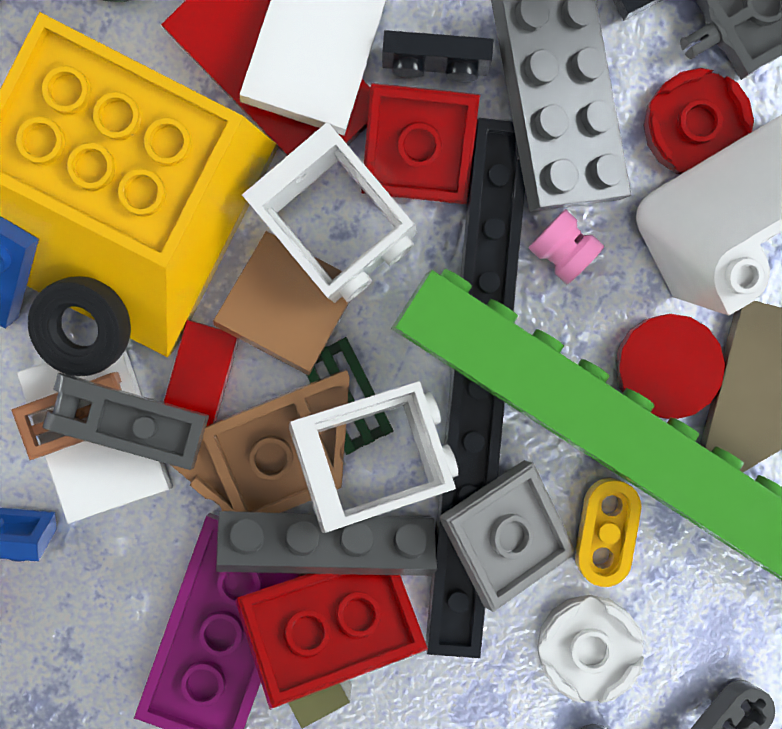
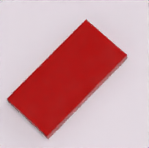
(222, 42)

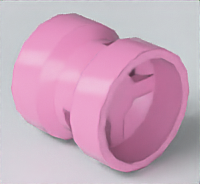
(566, 247)

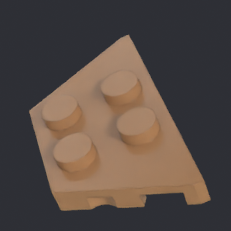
(251, 457)

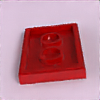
(327, 631)

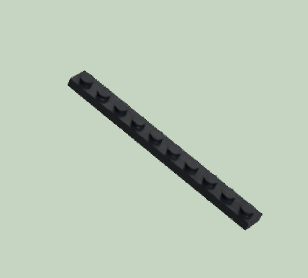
(473, 413)

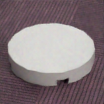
(590, 649)

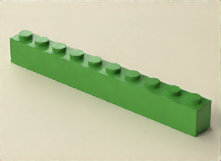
(595, 417)

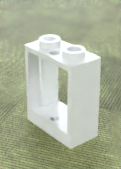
(294, 176)
(422, 417)

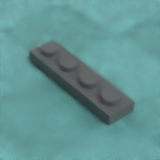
(297, 545)

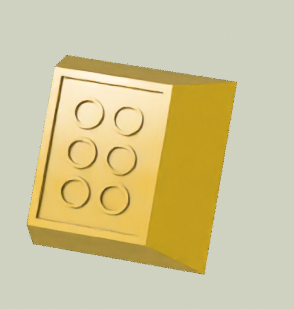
(122, 176)

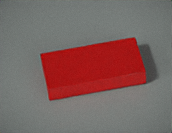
(201, 369)

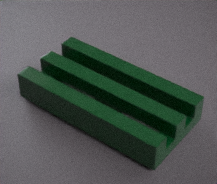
(366, 435)

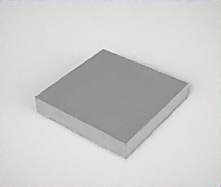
(508, 535)

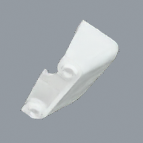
(714, 218)

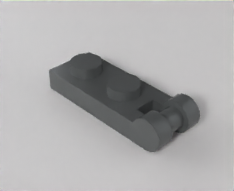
(127, 422)

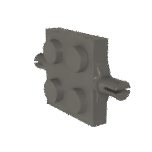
(743, 29)

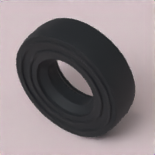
(52, 343)

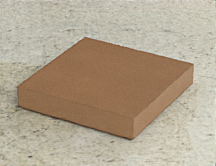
(281, 307)

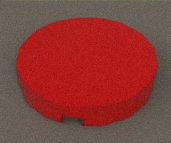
(696, 118)
(671, 364)

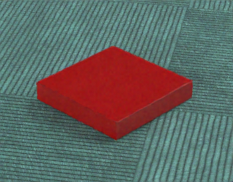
(421, 141)

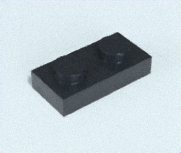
(457, 56)

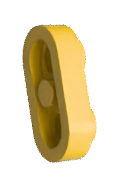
(611, 530)

